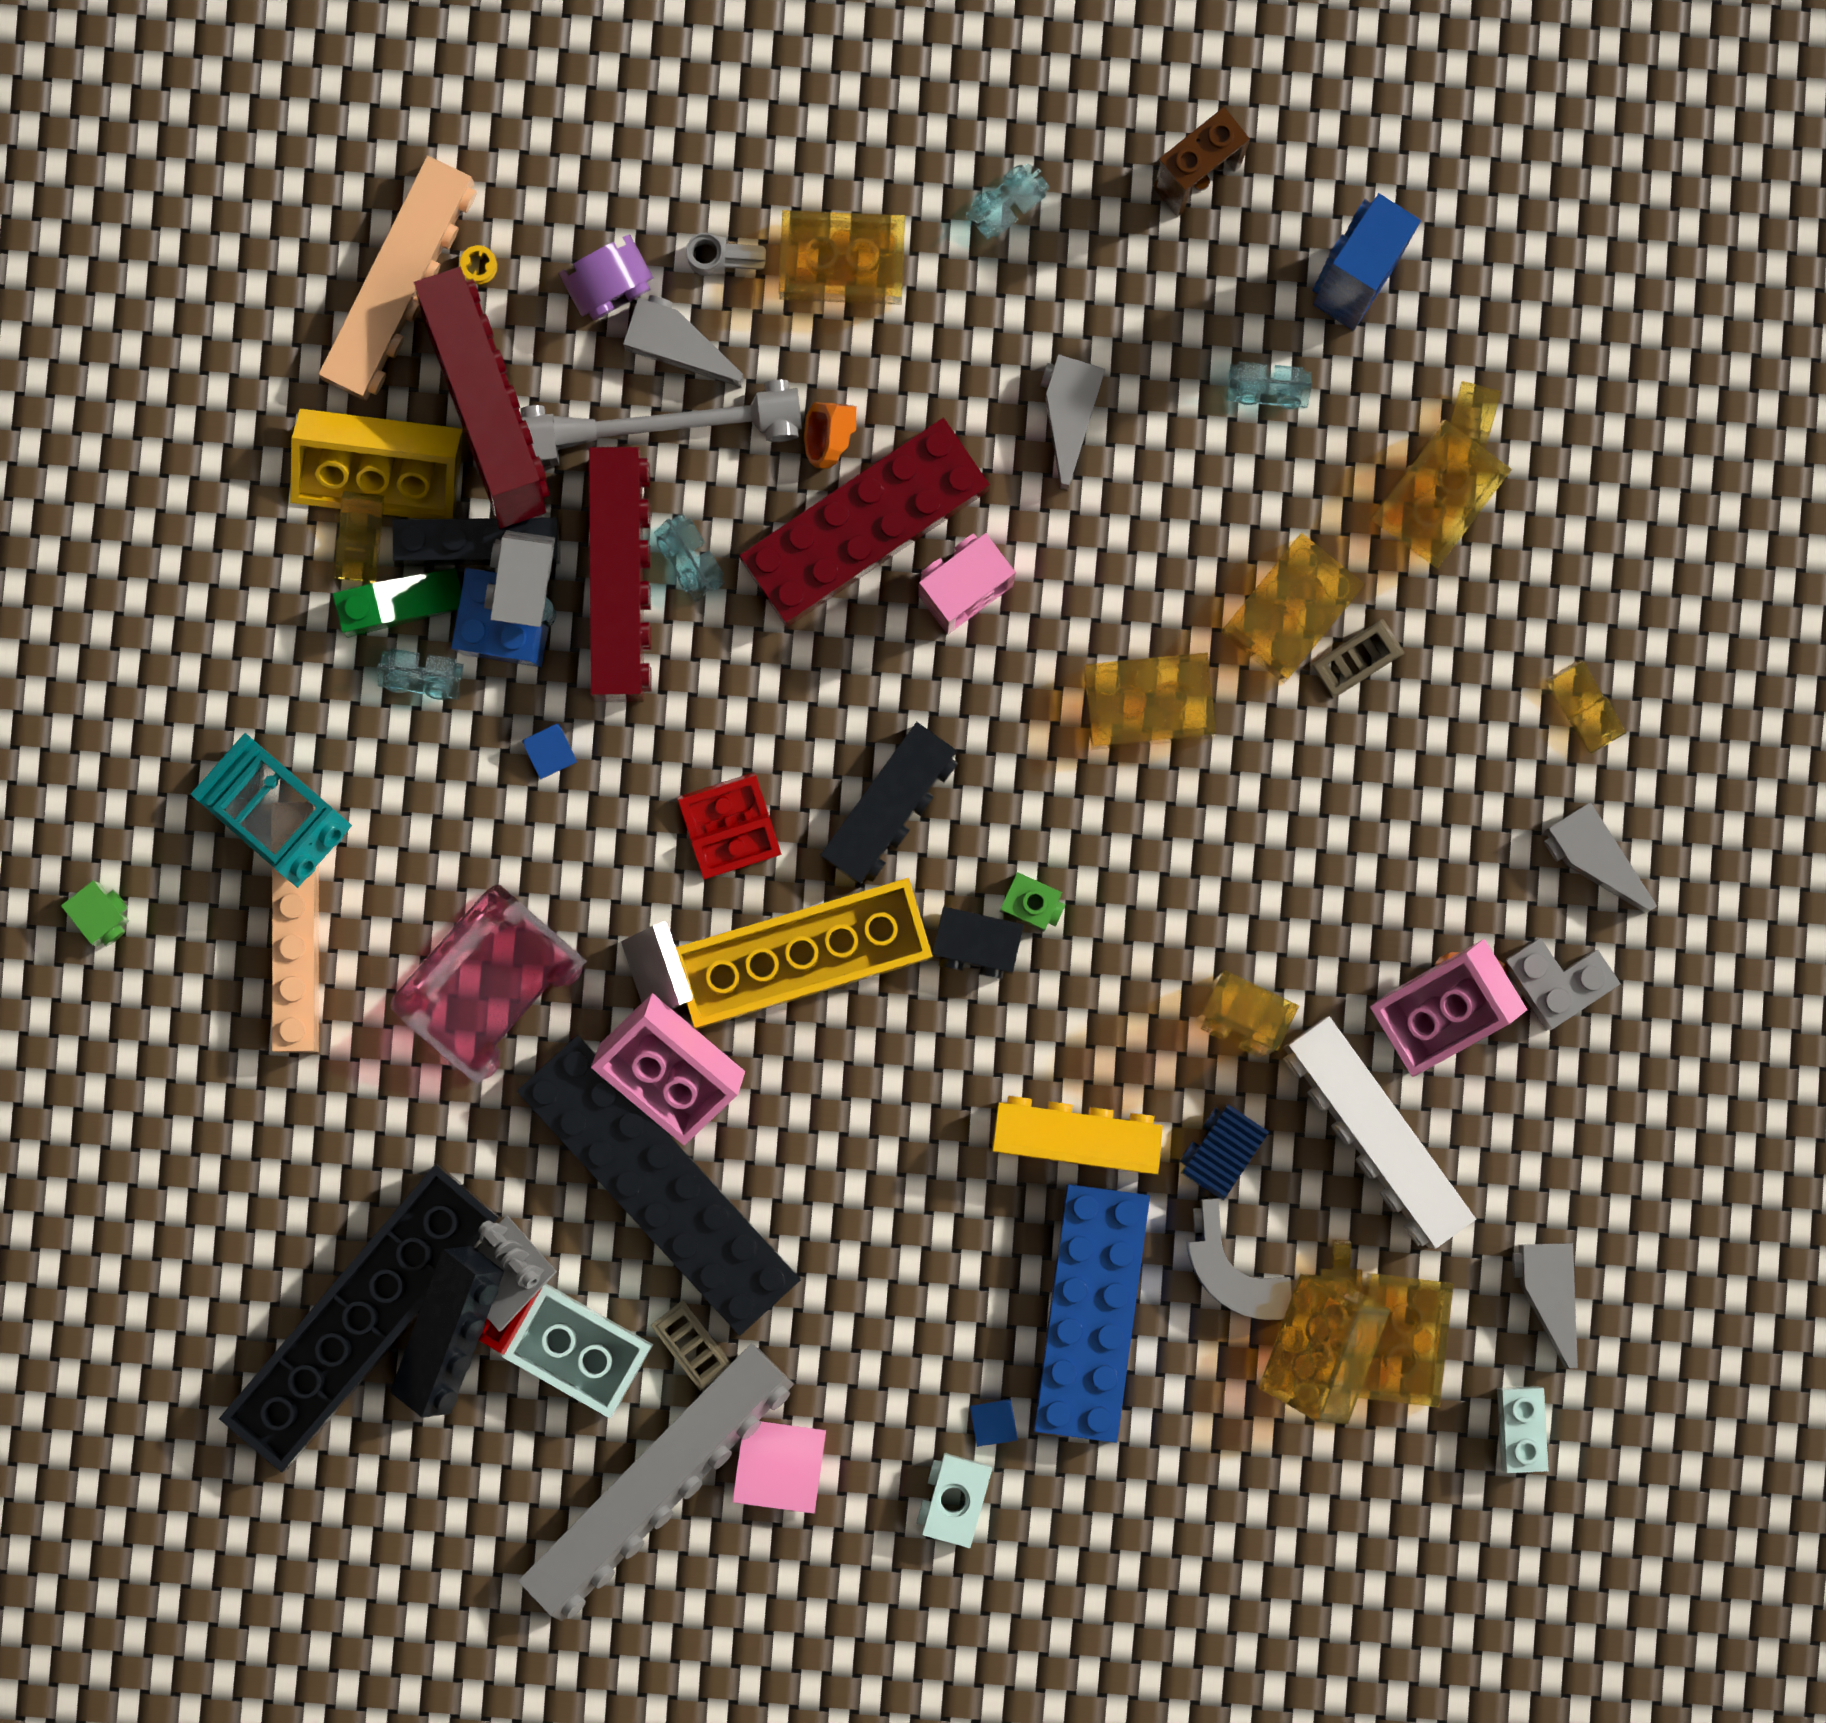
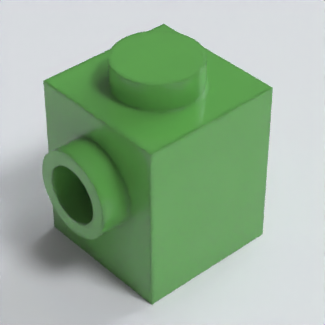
(1033, 902)
(97, 913)

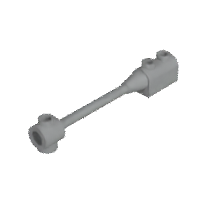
(771, 411)

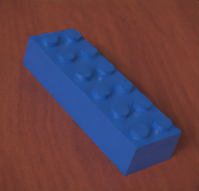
(1363, 260)
(1091, 1313)

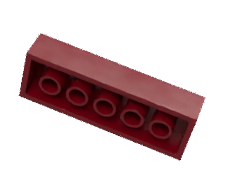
(483, 396)
(865, 522)
(616, 574)

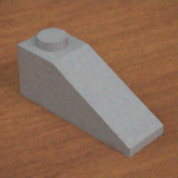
(670, 338)
(1069, 406)
(1592, 851)
(1549, 1285)

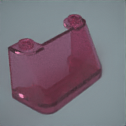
(484, 981)

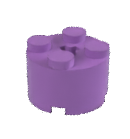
(607, 277)

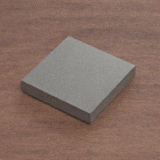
(657, 966)

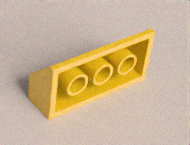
(402, 460)
(1077, 1137)

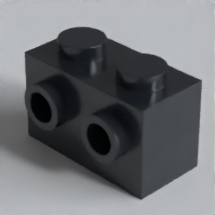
(977, 942)

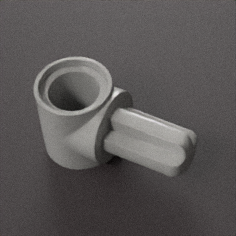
(727, 256)

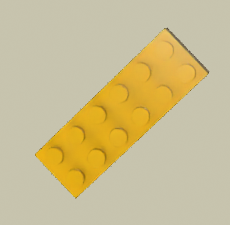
(803, 953)

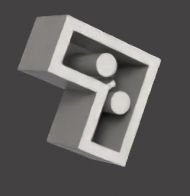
(521, 578)
(1556, 992)

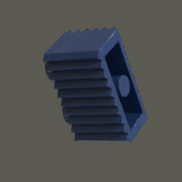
(1223, 1151)

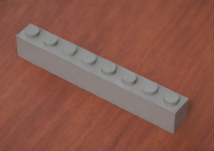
(656, 1483)

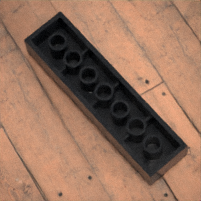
(660, 1187)
(355, 1320)

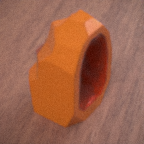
(828, 432)

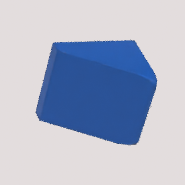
(549, 751)
(994, 1422)

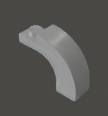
(1240, 1293)

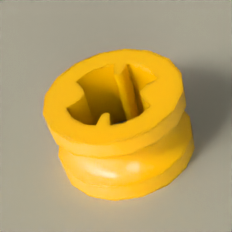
(491, 266)

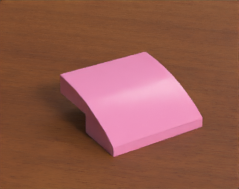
(780, 1467)

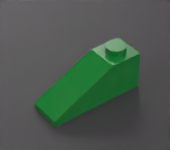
(397, 601)

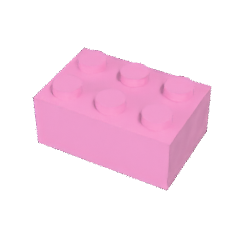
(965, 582)
(1448, 1008)
(668, 1069)

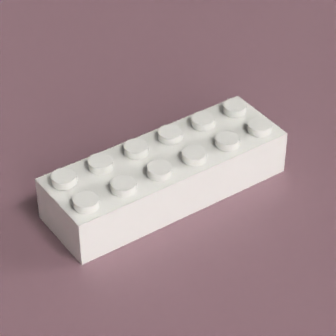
(1379, 1134)

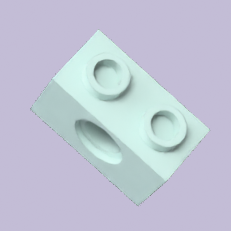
(1522, 1429)
(958, 1525)

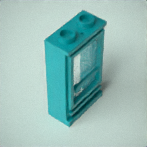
(271, 810)

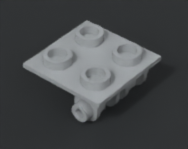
(522, 1264)

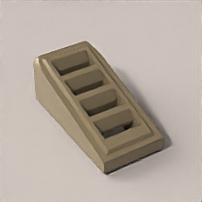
(1388, 640)
(715, 1370)

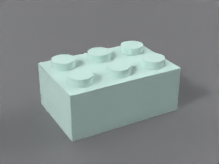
(578, 1351)

